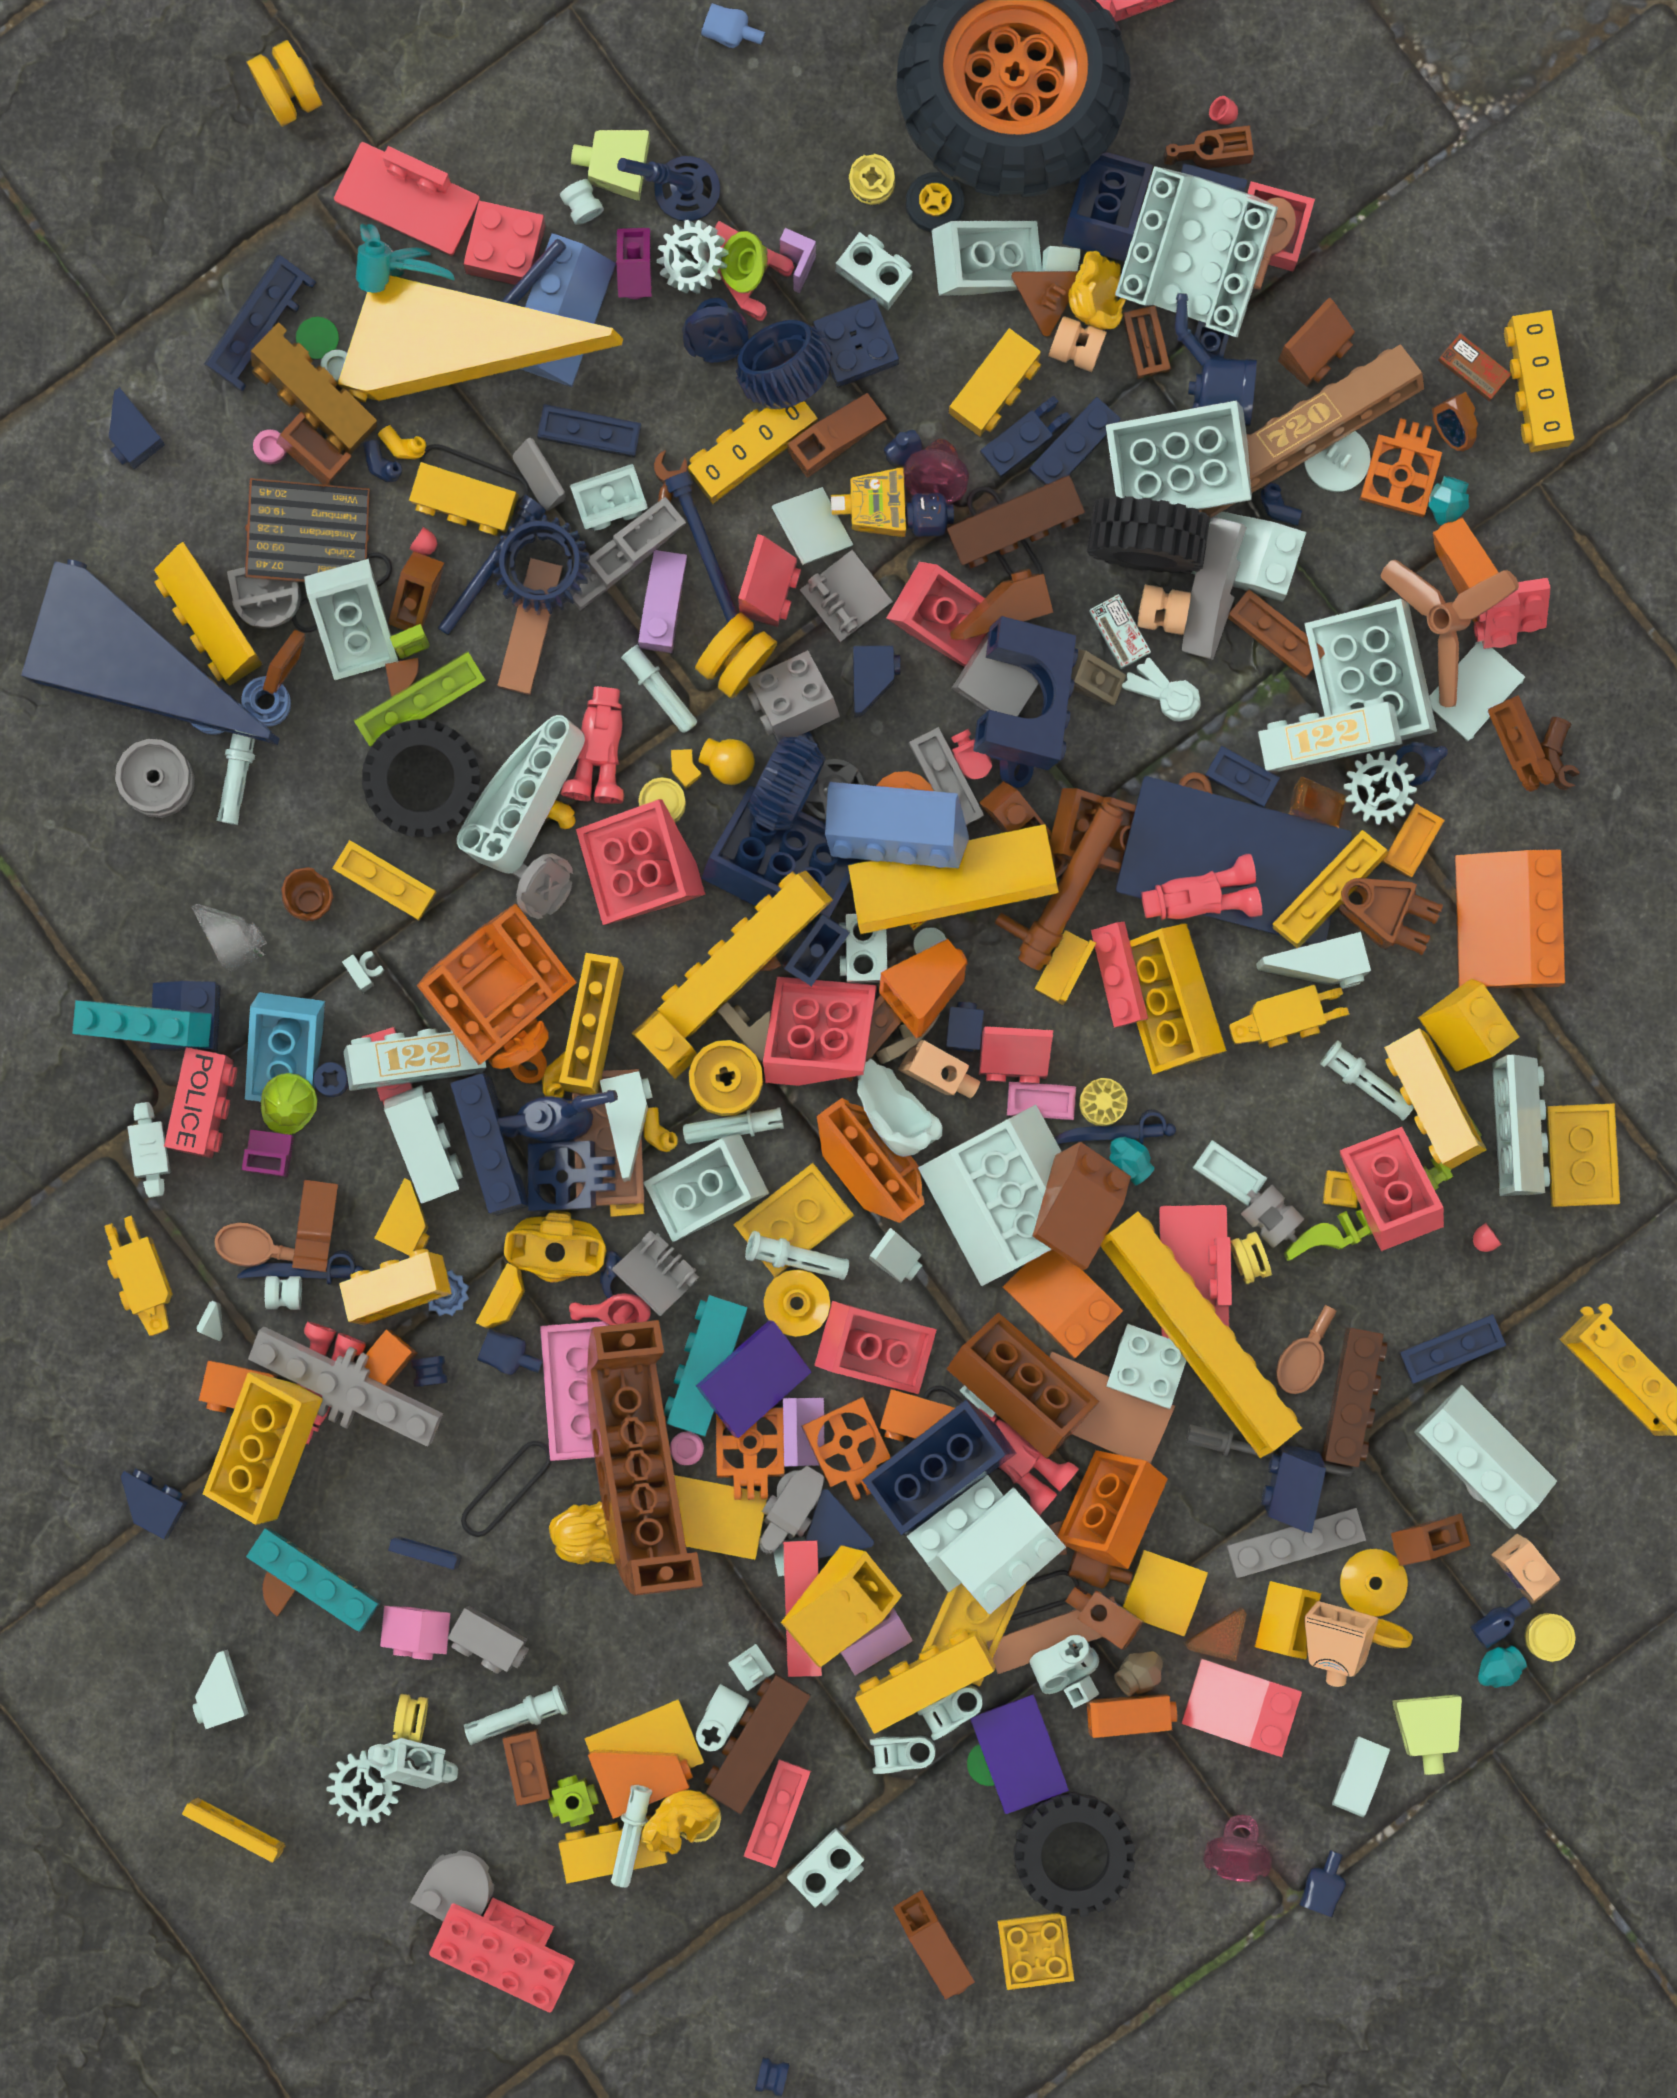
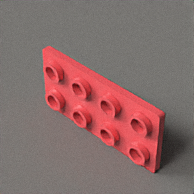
(407, 197)
(1202, 1250)
(504, 1951)

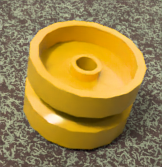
(287, 81)
(732, 651)
(728, 1058)

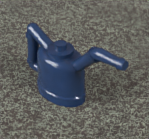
(1220, 378)
(555, 1118)

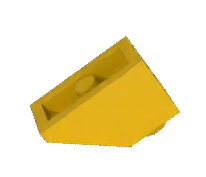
(405, 1222)

